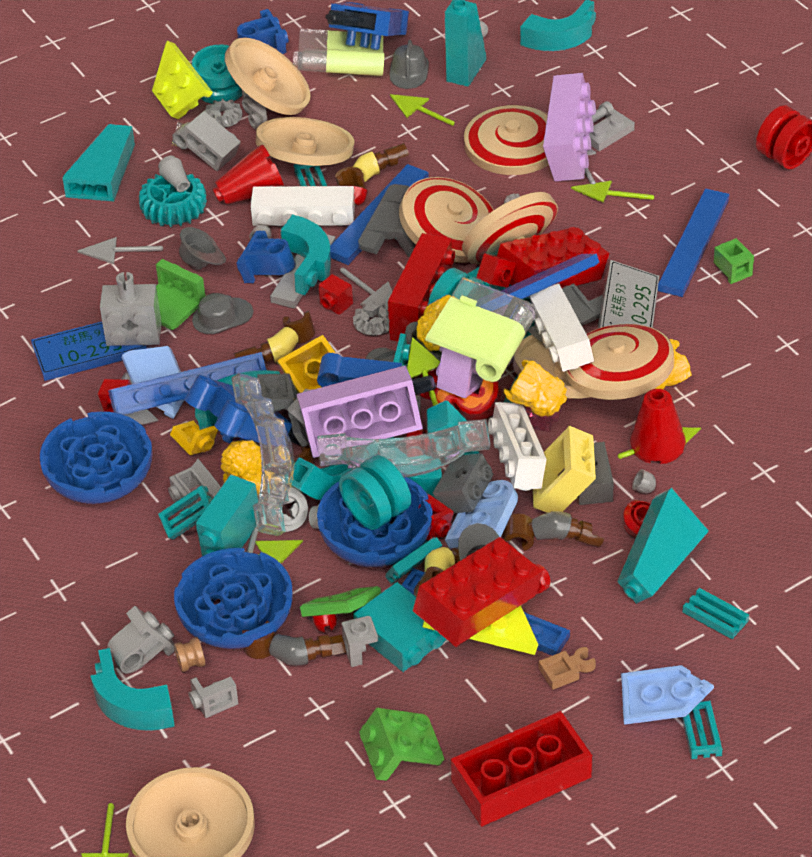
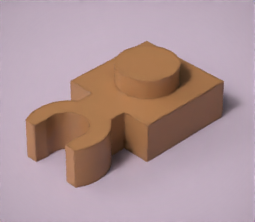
(562, 669)

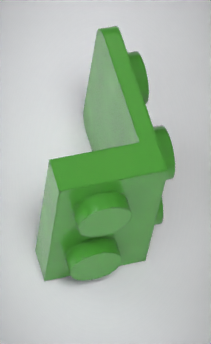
(177, 293)
(398, 737)

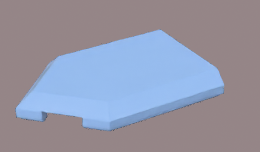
(152, 364)
(661, 694)

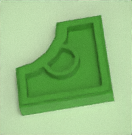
(340, 603)

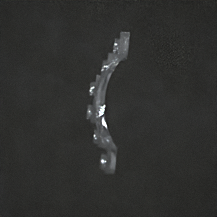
(409, 454)
(276, 455)

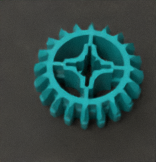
(166, 205)

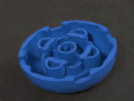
(80, 455)
(374, 547)
(250, 592)

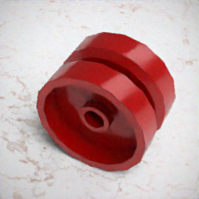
(785, 137)

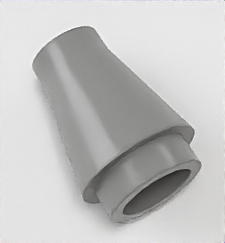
(173, 171)

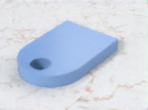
(492, 509)

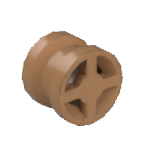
(189, 654)

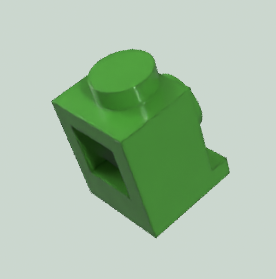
(734, 260)

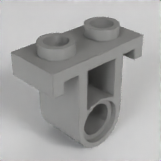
(140, 641)

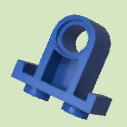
(265, 30)
(265, 257)

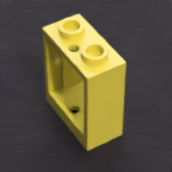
(566, 453)

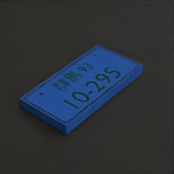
(76, 351)

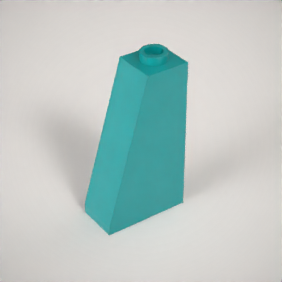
(463, 42)
(101, 166)
(660, 546)

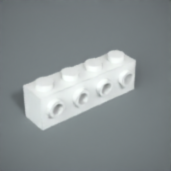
(316, 203)
(561, 329)
(517, 446)

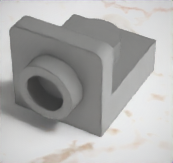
(355, 636)
(215, 697)

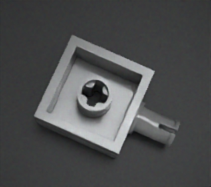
(130, 313)

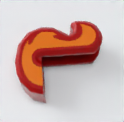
(475, 406)

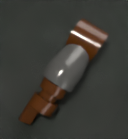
(549, 526)
(294, 650)

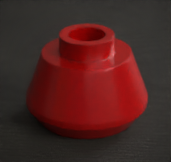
(634, 515)

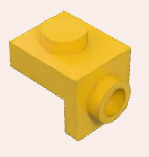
(192, 438)

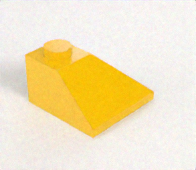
(305, 363)

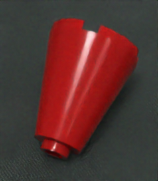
(250, 172)
(657, 429)

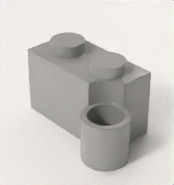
(207, 140)

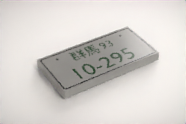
(628, 296)

